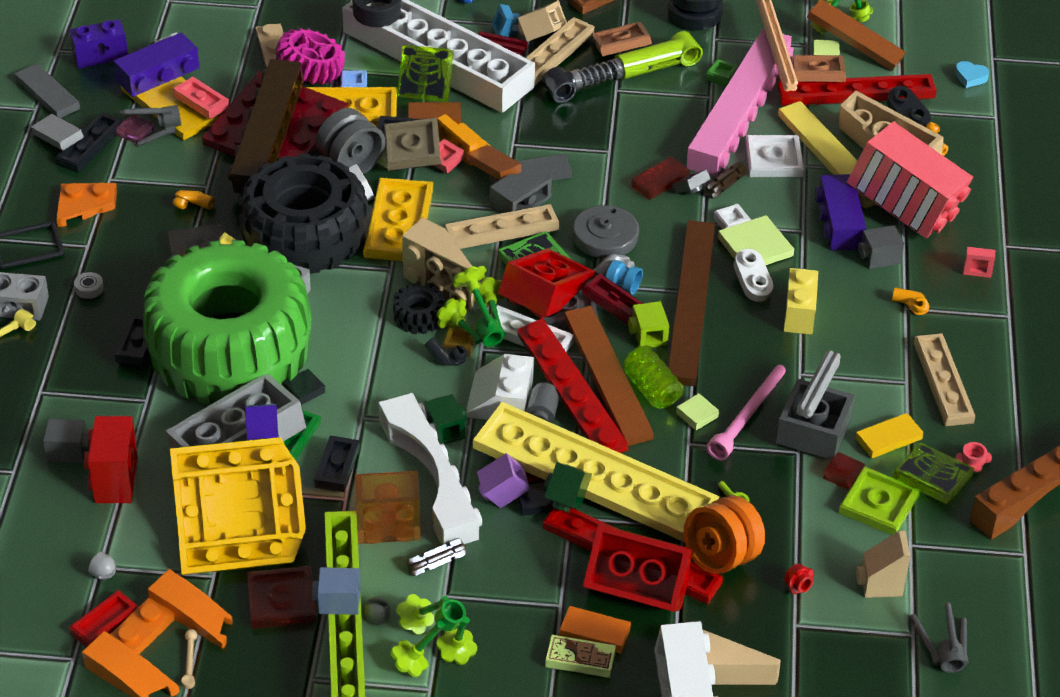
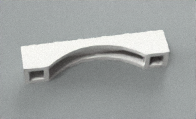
(408, 428)

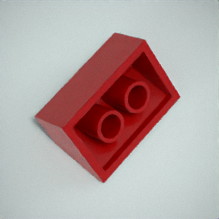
(638, 568)

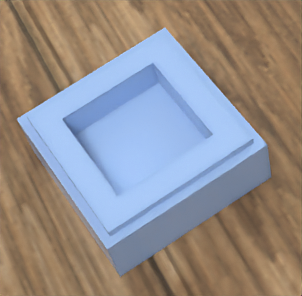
(354, 78)

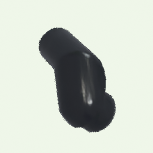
(446, 356)

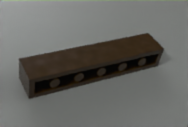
(267, 120)

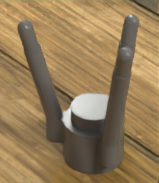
(167, 117)
(951, 654)

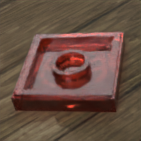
(281, 597)

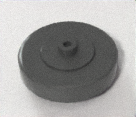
(605, 231)

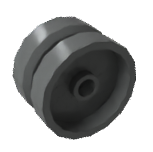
(350, 139)

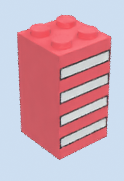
(910, 180)

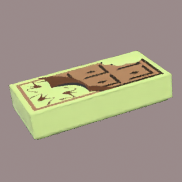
(580, 656)

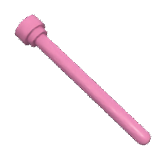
(722, 444)

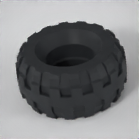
(305, 211)

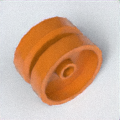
(724, 534)

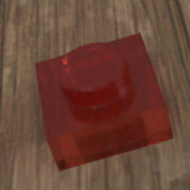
(843, 470)

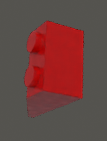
(543, 281)

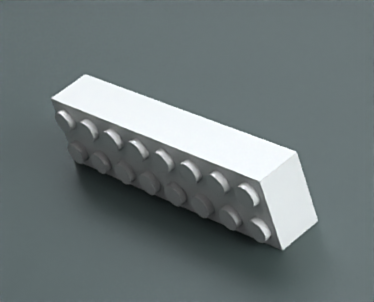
(478, 67)

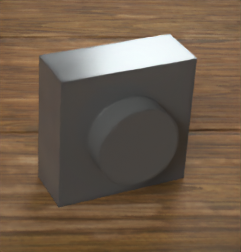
(691, 182)

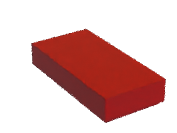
(103, 617)

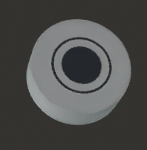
(88, 285)

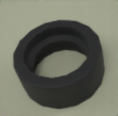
(376, 16)

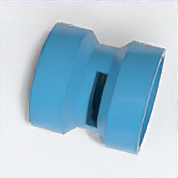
(624, 276)

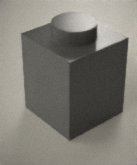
(881, 247)
(65, 441)

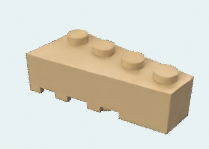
(864, 118)

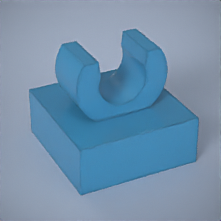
(504, 21)

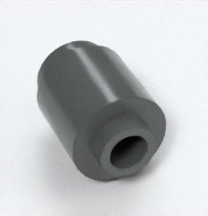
(543, 401)

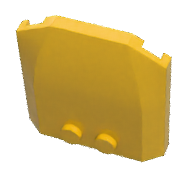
(237, 505)

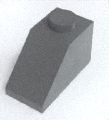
(520, 192)

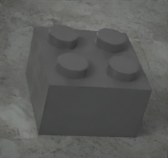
(821, 432)

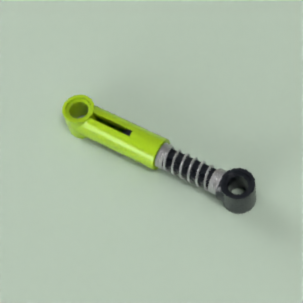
(680, 49)

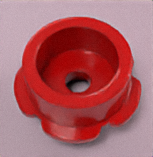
(799, 578)

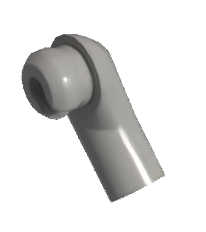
(603, 267)

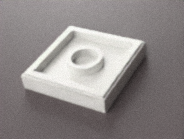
(774, 156)

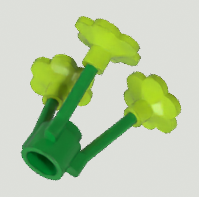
(485, 294)
(415, 616)

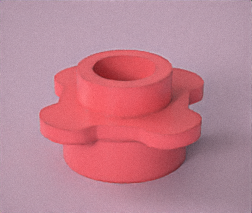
(974, 455)

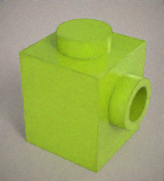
(649, 324)

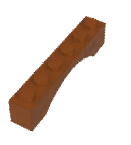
(1012, 497)

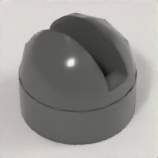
(376, 610)

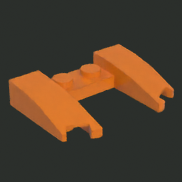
(170, 598)

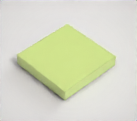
(758, 235)

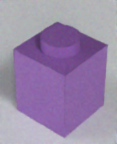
(502, 481)

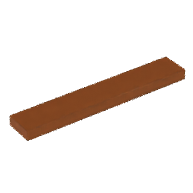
(608, 375)

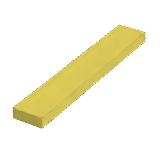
(820, 142)

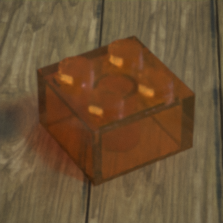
(387, 507)

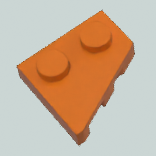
(85, 200)

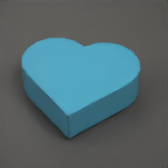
(971, 74)

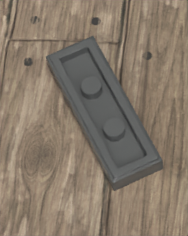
(47, 91)
(554, 166)

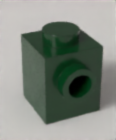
(447, 418)
(566, 486)

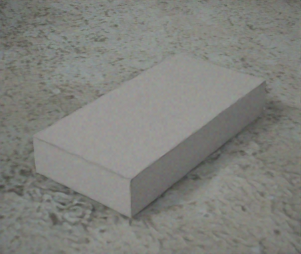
(57, 132)

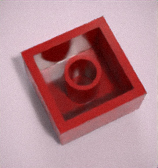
(112, 459)

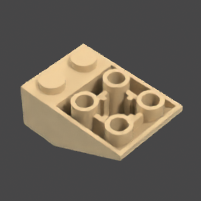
(435, 259)

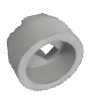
(102, 566)

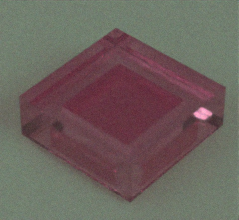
(134, 128)

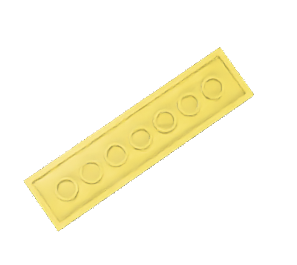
(616, 479)

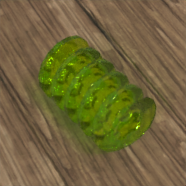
(652, 377)

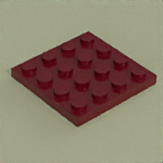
(308, 116)

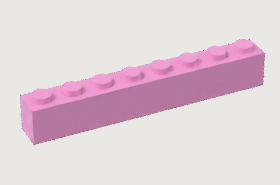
(735, 108)

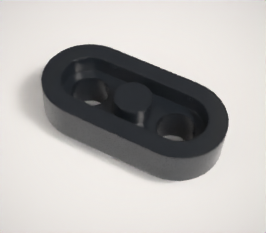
(908, 106)

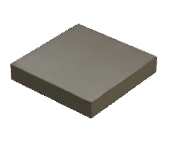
(412, 144)

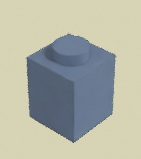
(337, 591)

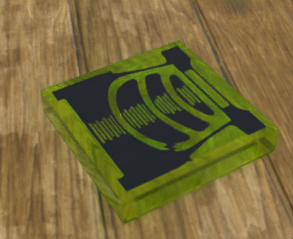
(425, 73)
(933, 473)

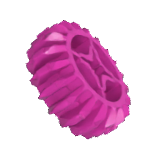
(318, 54)

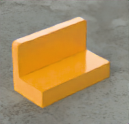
(459, 135)

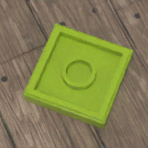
(878, 501)

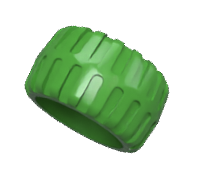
(217, 356)

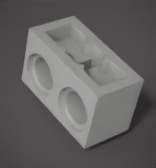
(24, 293)

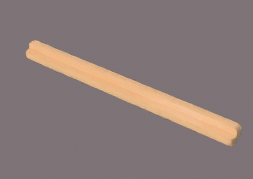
(777, 45)

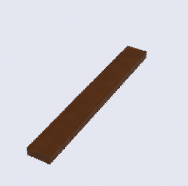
(691, 301)

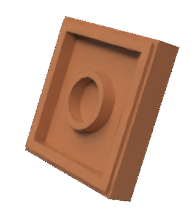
(621, 38)
(819, 68)

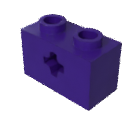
(98, 43)

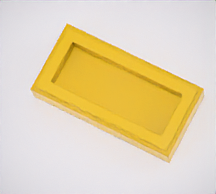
(889, 435)

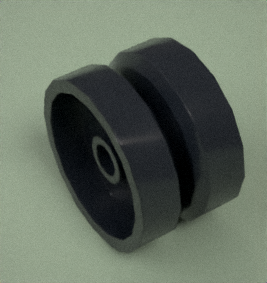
(695, 13)

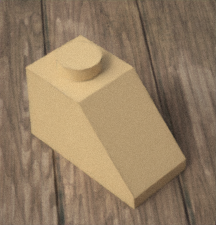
(541, 21)
(885, 567)

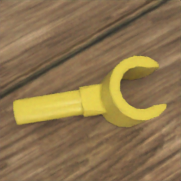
(21, 319)

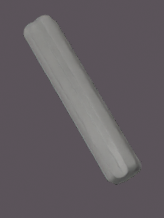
(818, 384)

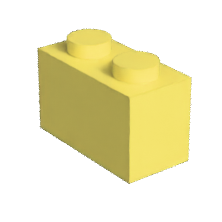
(801, 301)

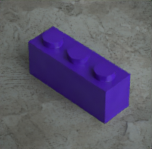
(156, 64)
(840, 212)

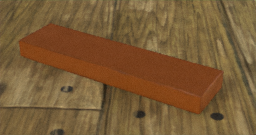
(856, 34)

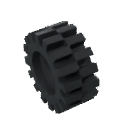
(413, 297)

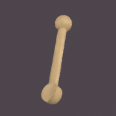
(188, 680)

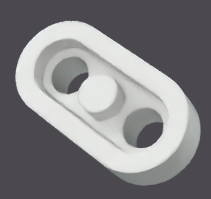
(753, 272)

